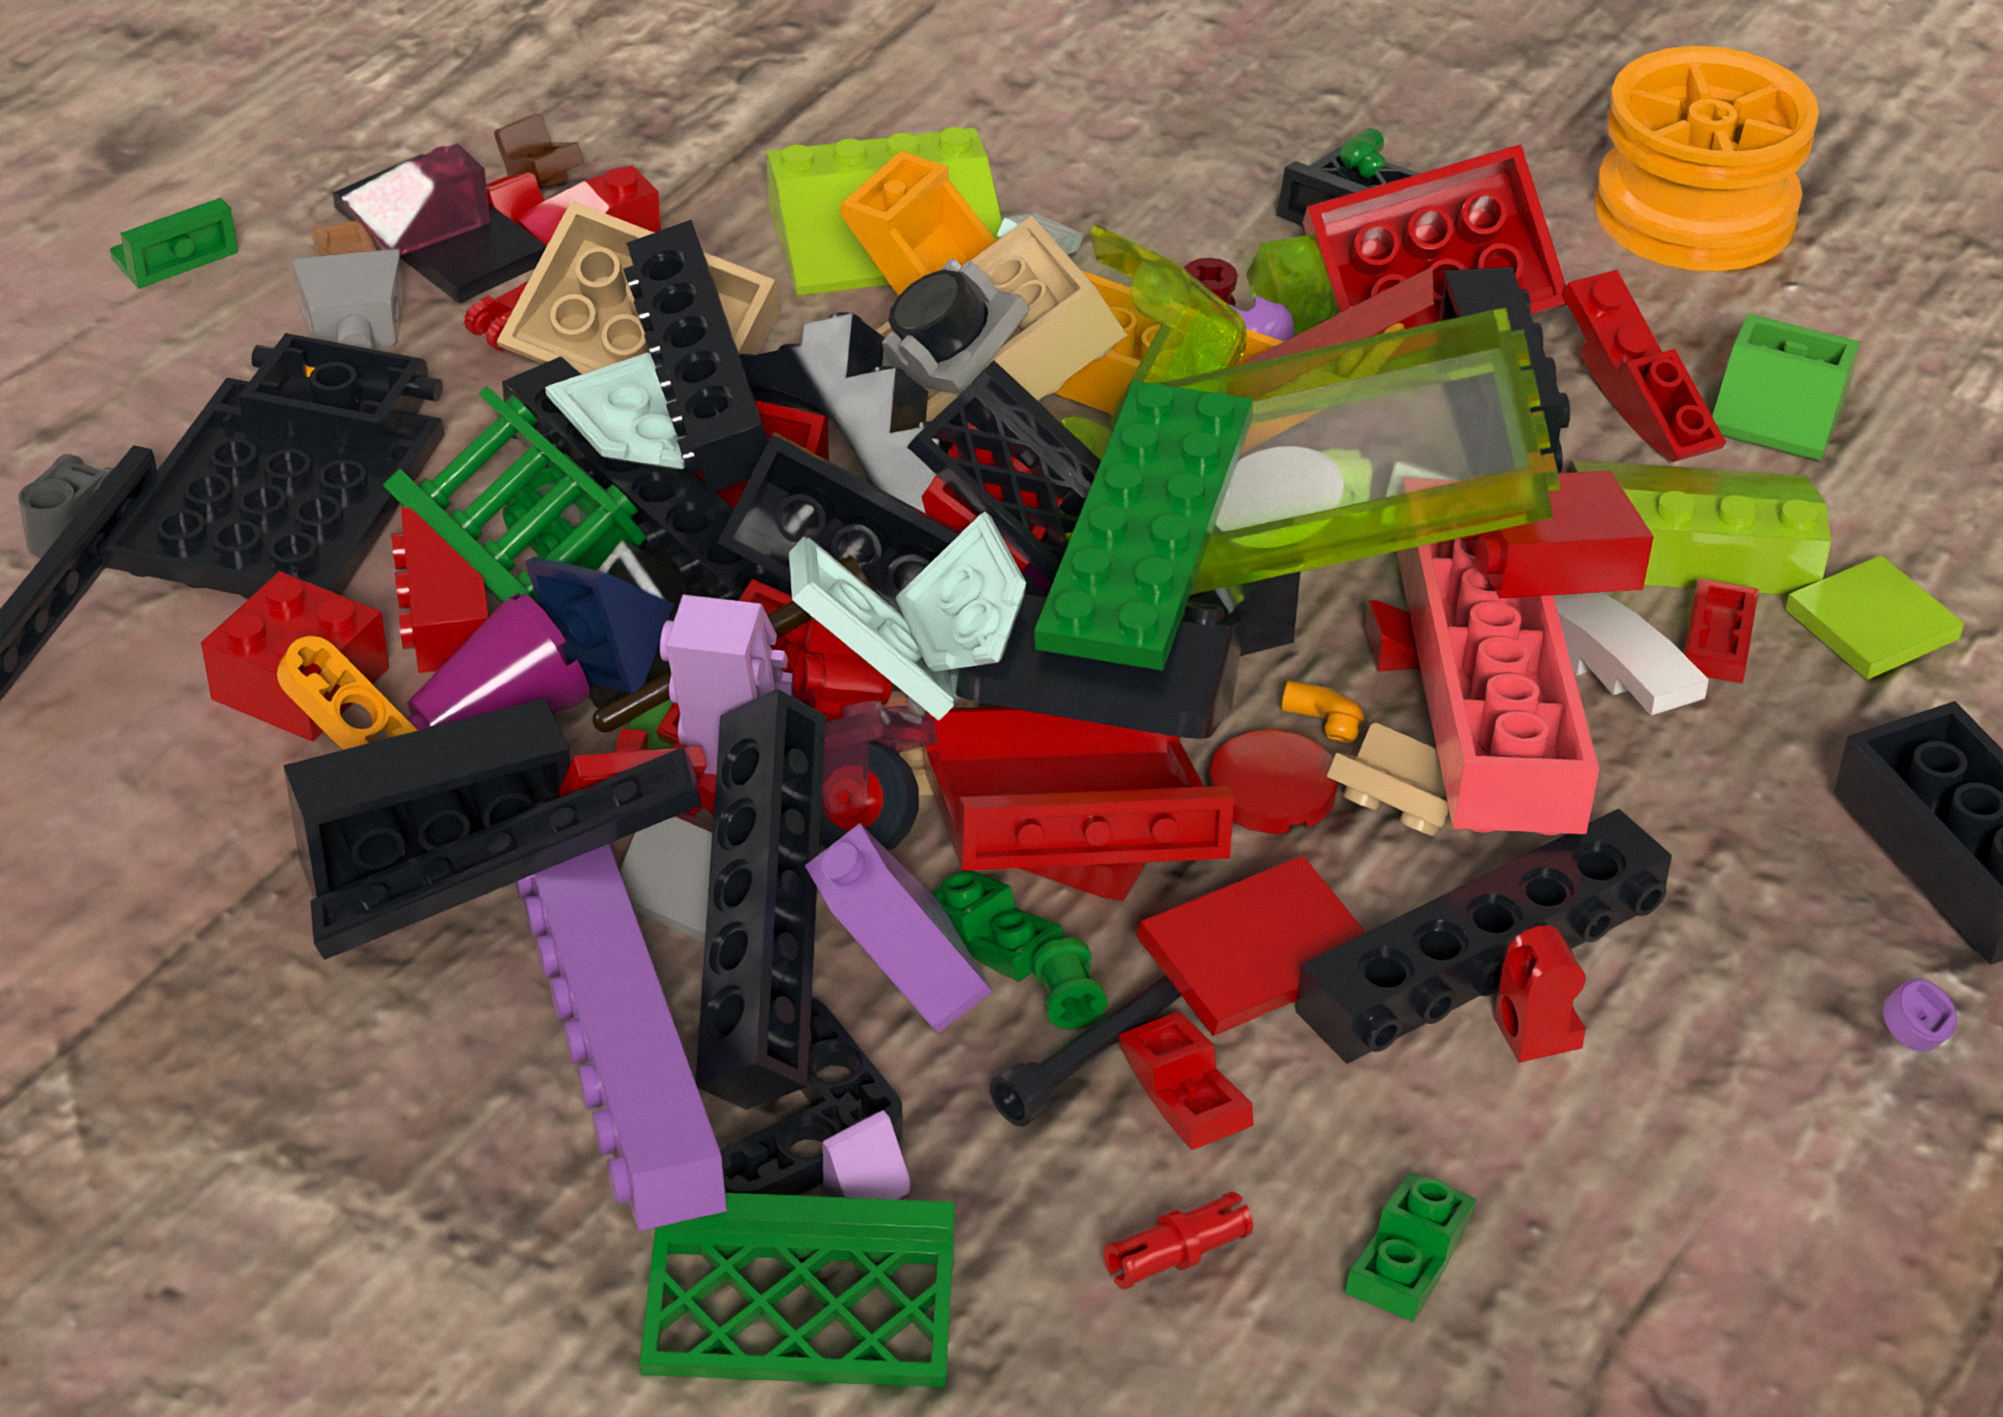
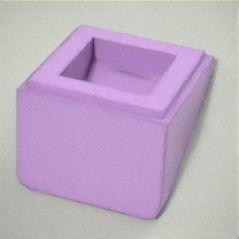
(865, 1161)

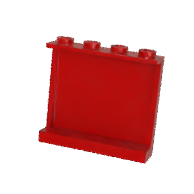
(1069, 793)

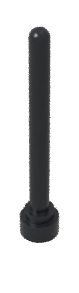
(1026, 1089)

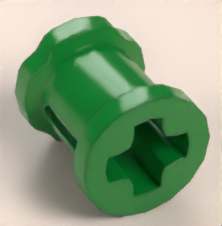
(1072, 994)

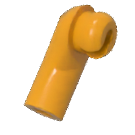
(1325, 703)

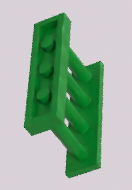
(463, 528)

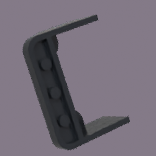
(1180, 701)

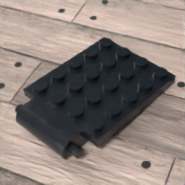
(283, 471)

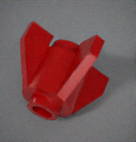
(832, 674)

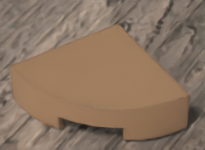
(342, 239)

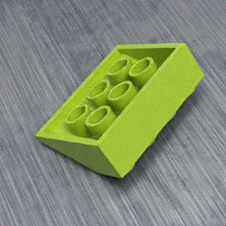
(814, 180)
(1726, 525)

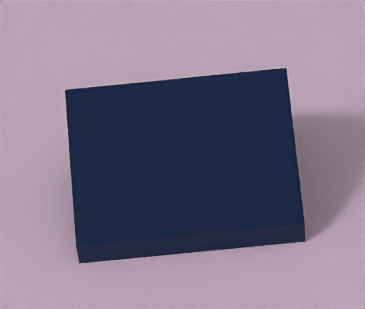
(603, 619)

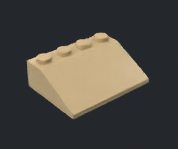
(584, 306)
(1065, 319)

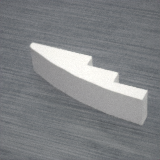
(1627, 653)

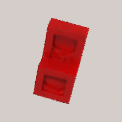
(1182, 1080)

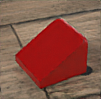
(514, 194)
(1390, 637)

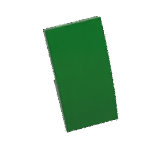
(992, 925)
(1411, 1246)

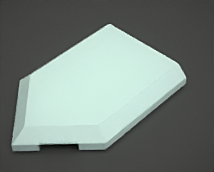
(622, 412)
(965, 600)

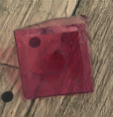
(422, 200)

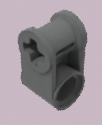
(56, 499)

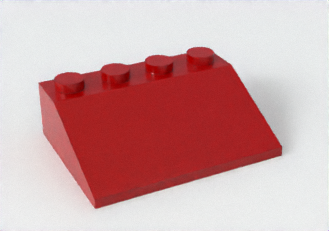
(1443, 219)

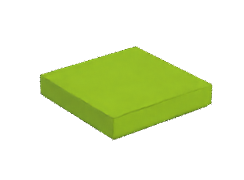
(1874, 617)

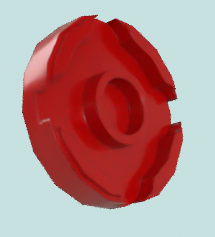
(1275, 780)

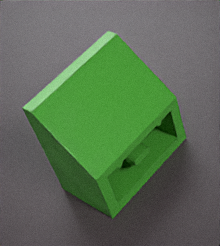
(1785, 386)

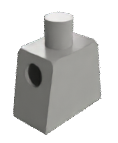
(352, 297)

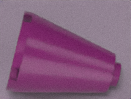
(502, 665)

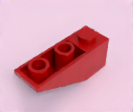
(439, 589)

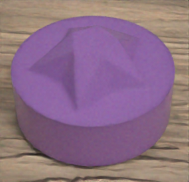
(1920, 1015)

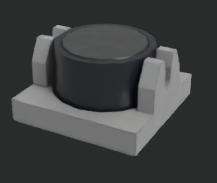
(950, 326)

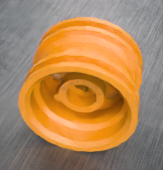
(1705, 157)

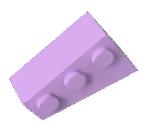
(717, 664)

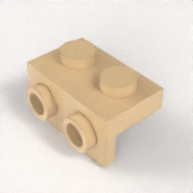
(1399, 773)

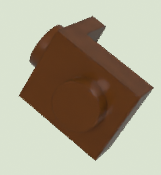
(528, 148)

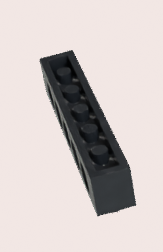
(699, 356)
(761, 902)
(1456, 944)

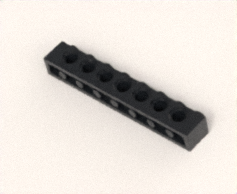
(672, 505)

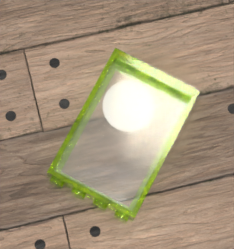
(1380, 449)

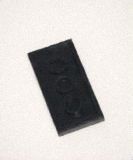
(471, 260)

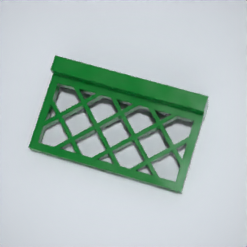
(819, 1232)

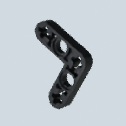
(831, 1112)

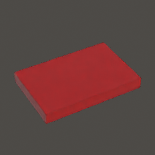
(1245, 943)

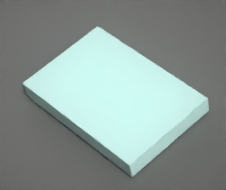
(866, 625)

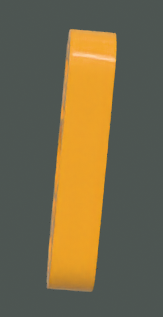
(354, 688)

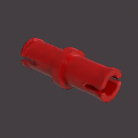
(1177, 1240)

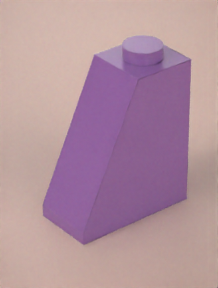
(899, 927)

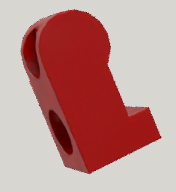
(1539, 992)

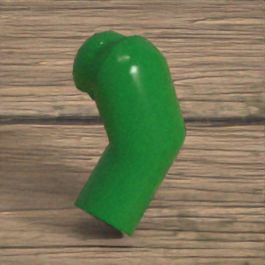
(1363, 152)

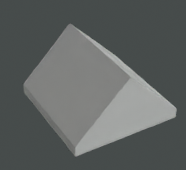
(670, 873)

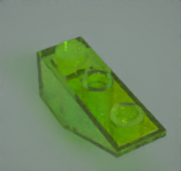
(1295, 276)

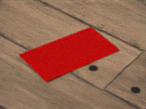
(1363, 319)

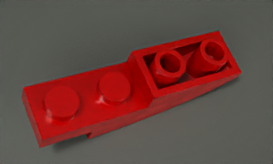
(1636, 376)

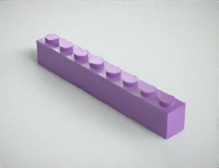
(628, 1042)

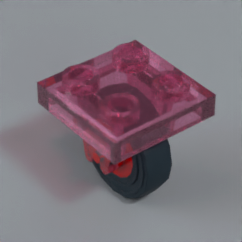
(867, 776)

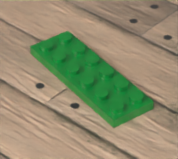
(1145, 526)

